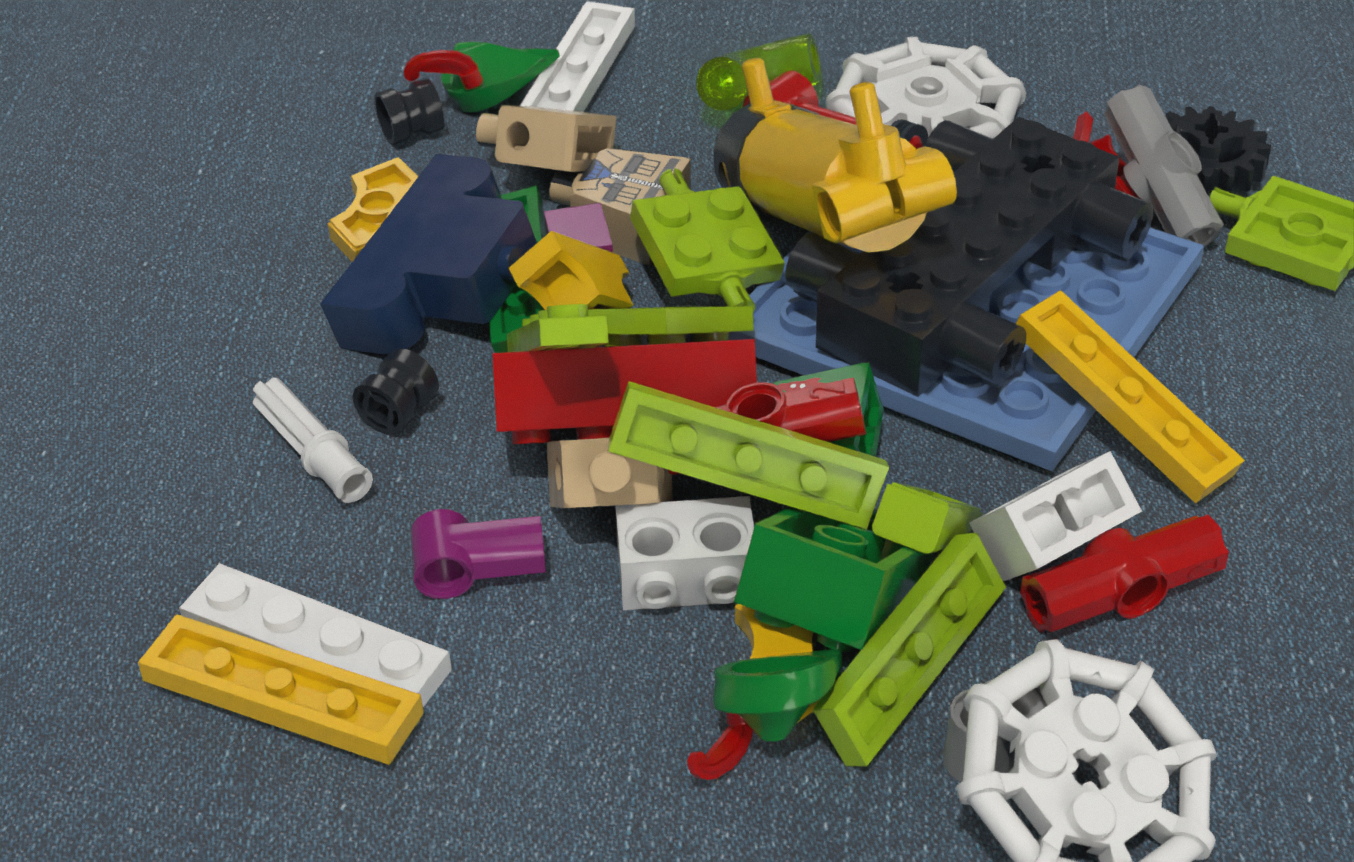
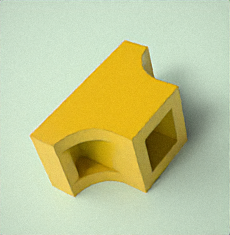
(572, 272)

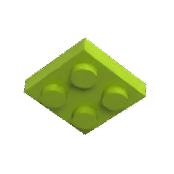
(672, 324)

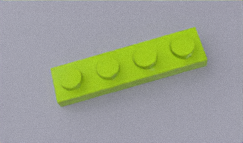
(559, 329)
(747, 455)
(909, 650)

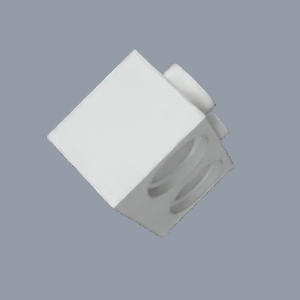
(1056, 516)
(682, 551)

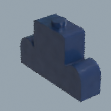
(433, 256)

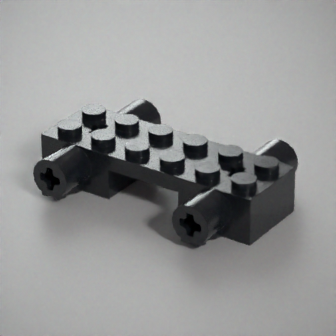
(929, 297)

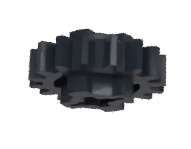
(1226, 148)

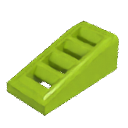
(921, 517)

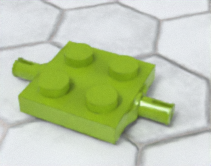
(1291, 231)
(706, 240)

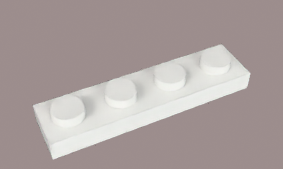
(584, 58)
(316, 631)

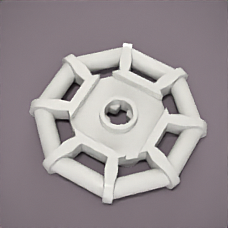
(933, 85)
(1099, 733)

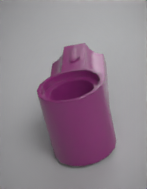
(454, 553)

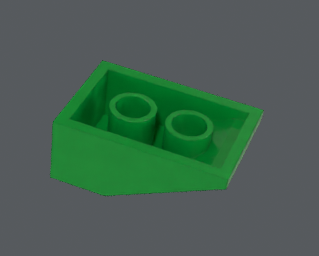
(826, 576)

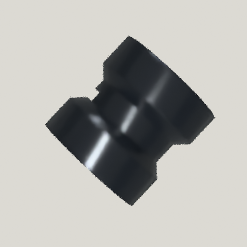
(409, 111)
(388, 397)

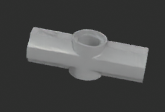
(1162, 166)

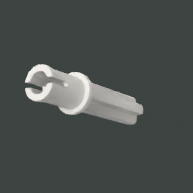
(321, 450)

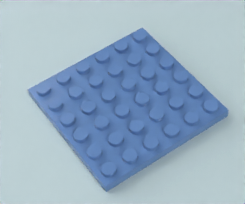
(1034, 409)

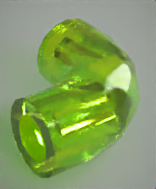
(722, 79)

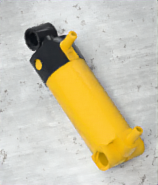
(827, 174)

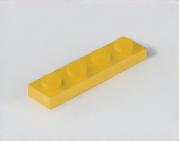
(1129, 396)
(282, 688)

